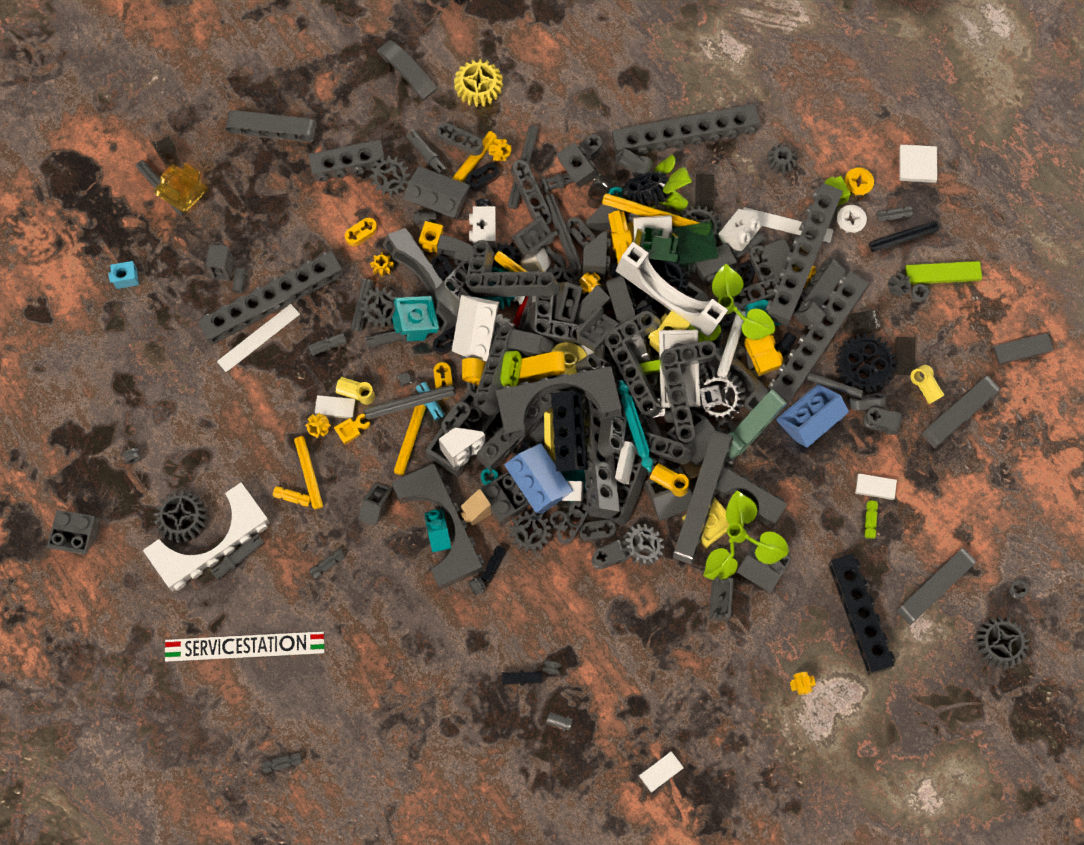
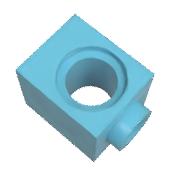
(129, 280)

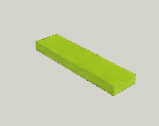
(944, 272)

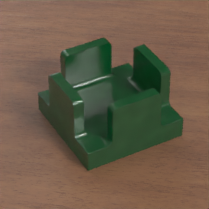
(657, 246)

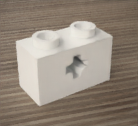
(483, 217)
(740, 229)

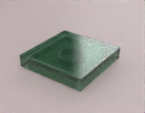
(696, 243)

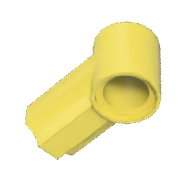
(928, 385)
(354, 390)

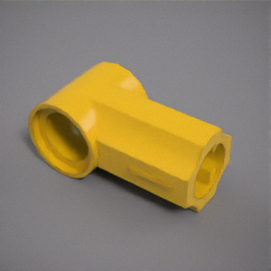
(668, 479)

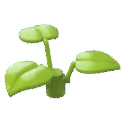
(677, 180)
(730, 284)
(769, 550)

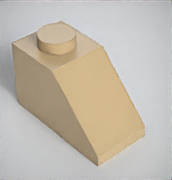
(476, 508)

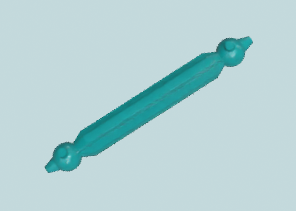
(635, 426)

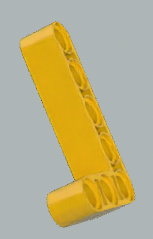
(531, 369)

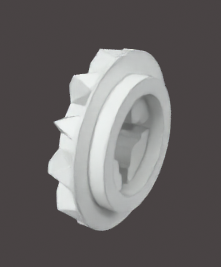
(856, 213)

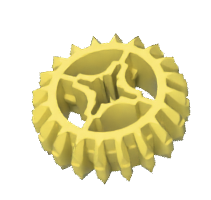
(464, 79)

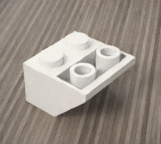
(461, 444)

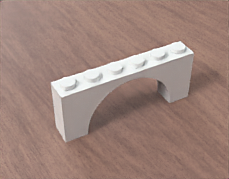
(700, 314)
(179, 568)

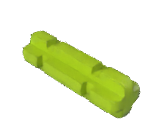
(871, 519)

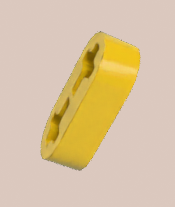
(357, 230)
(448, 378)

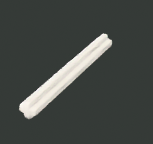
(731, 345)

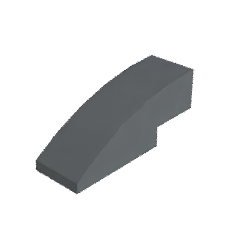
(454, 248)

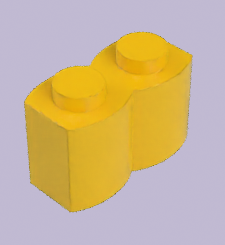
(763, 354)

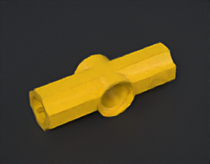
(620, 235)

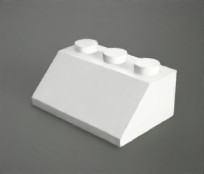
(475, 327)

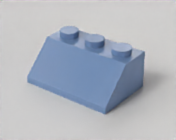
(813, 415)
(538, 479)

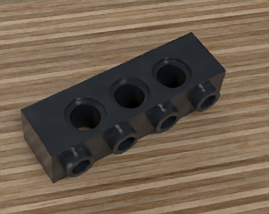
(570, 446)

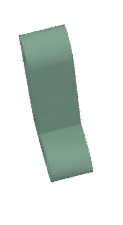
(755, 423)

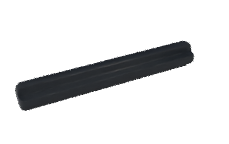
(903, 236)

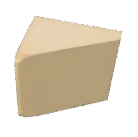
(690, 470)

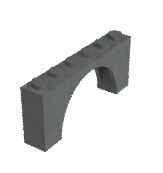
(595, 385)
(428, 486)

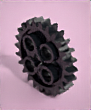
(875, 377)

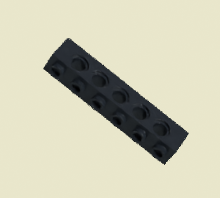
(873, 663)

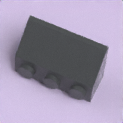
(436, 192)

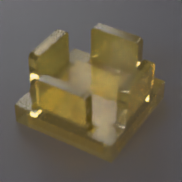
(180, 187)

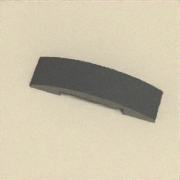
(408, 68)

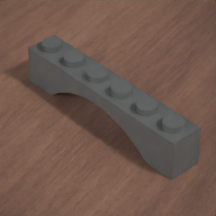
(403, 249)

